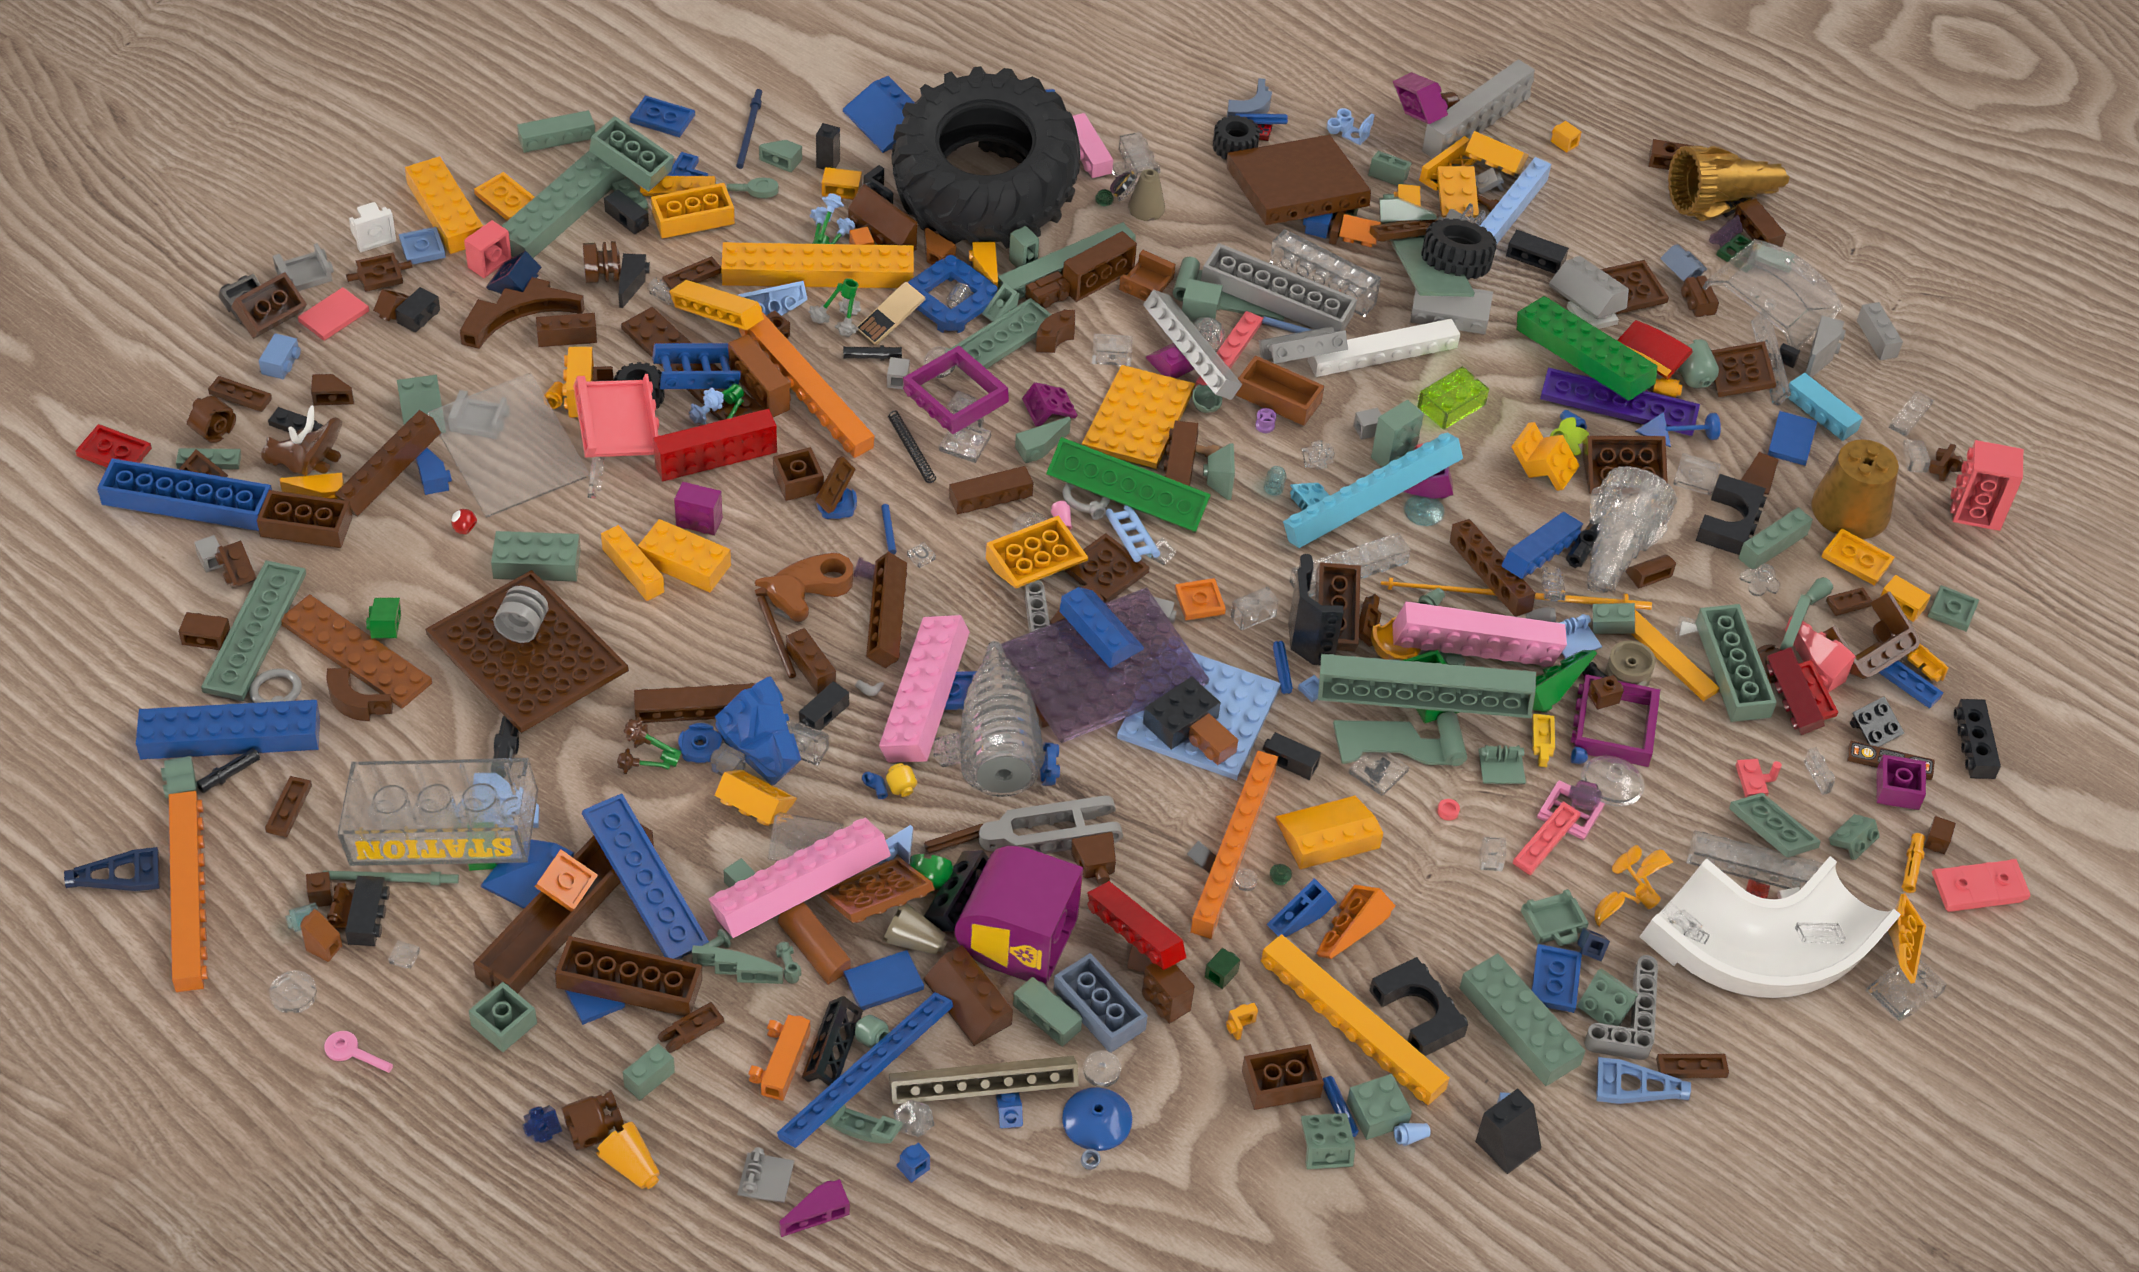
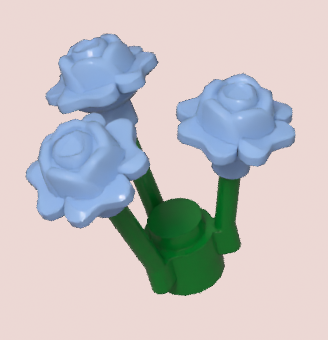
(823, 216)
(714, 400)

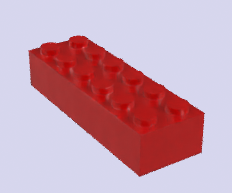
(715, 445)

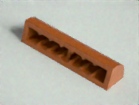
(815, 942)

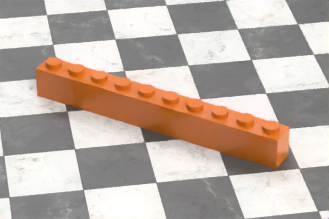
(813, 389)
(1234, 845)
(187, 892)

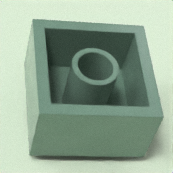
(502, 1017)
(1378, 1106)

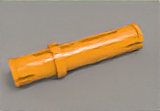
(1915, 855)

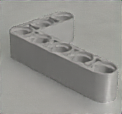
(1036, 606)
(1631, 1037)

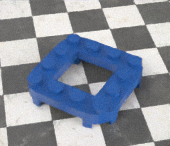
(951, 269)

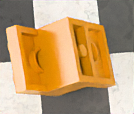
(1545, 456)

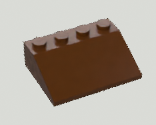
(1610, 452)

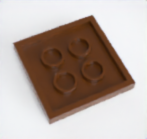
(1642, 285)
(1743, 369)
(1108, 568)

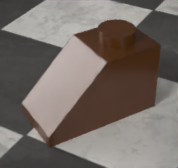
(388, 302)
(330, 390)

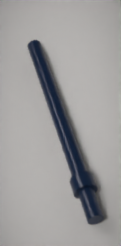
(755, 106)

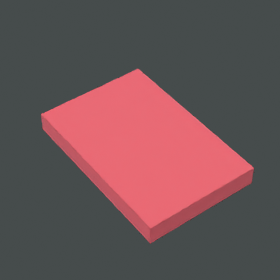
(333, 313)

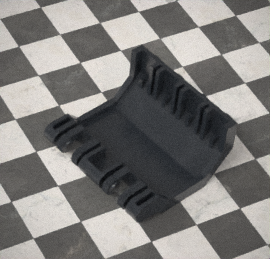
(1312, 626)

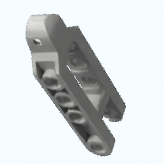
(1002, 835)

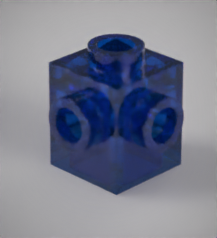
(541, 1123)

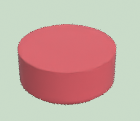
(1448, 809)

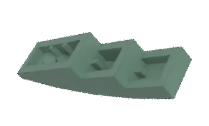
(746, 967)

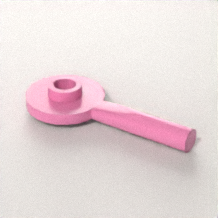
(344, 1045)

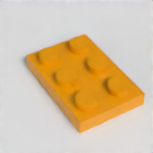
(1457, 189)
(503, 195)
(1858, 557)

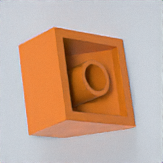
(1358, 229)

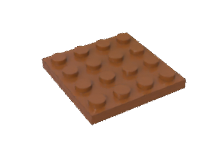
(877, 890)

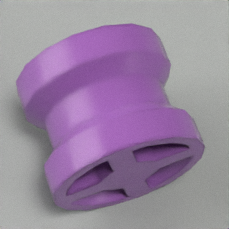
(1265, 420)

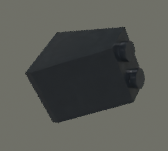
(1510, 1131)

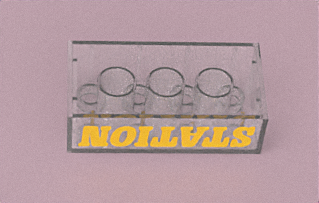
(438, 812)

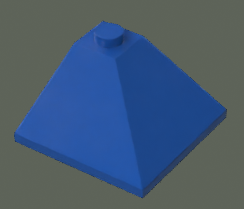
(518, 880)

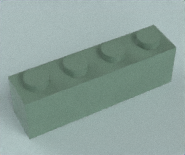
(556, 131)
(1775, 538)

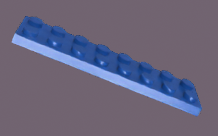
(644, 877)

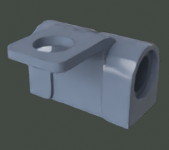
(1683, 262)

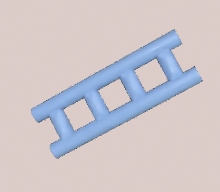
(1128, 541)

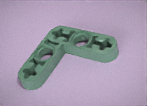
(1795, 623)

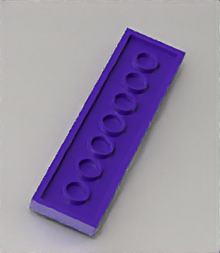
(1595, 397)

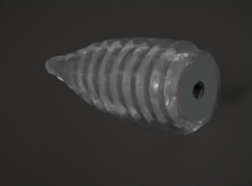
(1000, 729)

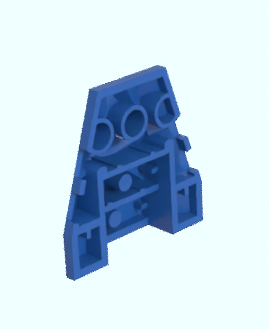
(759, 730)

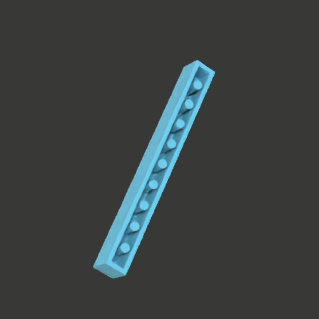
(1373, 489)

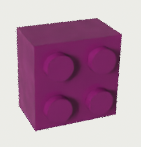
(698, 508)
(1901, 782)

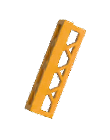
(1450, 156)

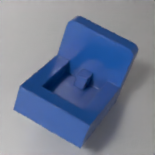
(1009, 1110)

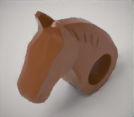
(806, 576)

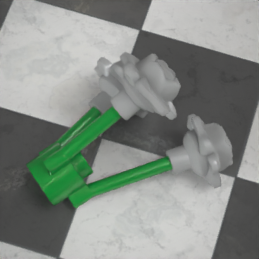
(847, 306)

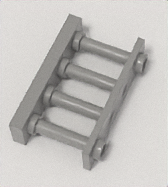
(1303, 344)

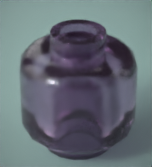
(1585, 795)

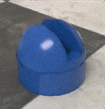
(1579, 755)

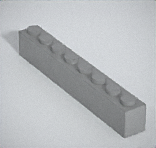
(1192, 345)

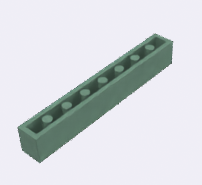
(1055, 261)

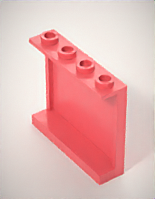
(616, 417)

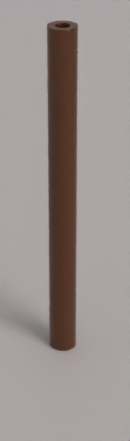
(776, 637)

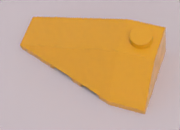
(1907, 937)

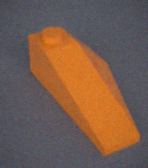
(1360, 913)

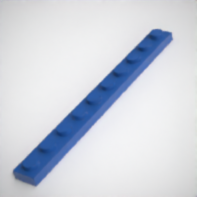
(864, 1070)

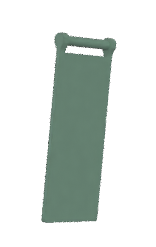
(1426, 278)

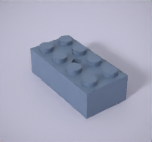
(1101, 1002)

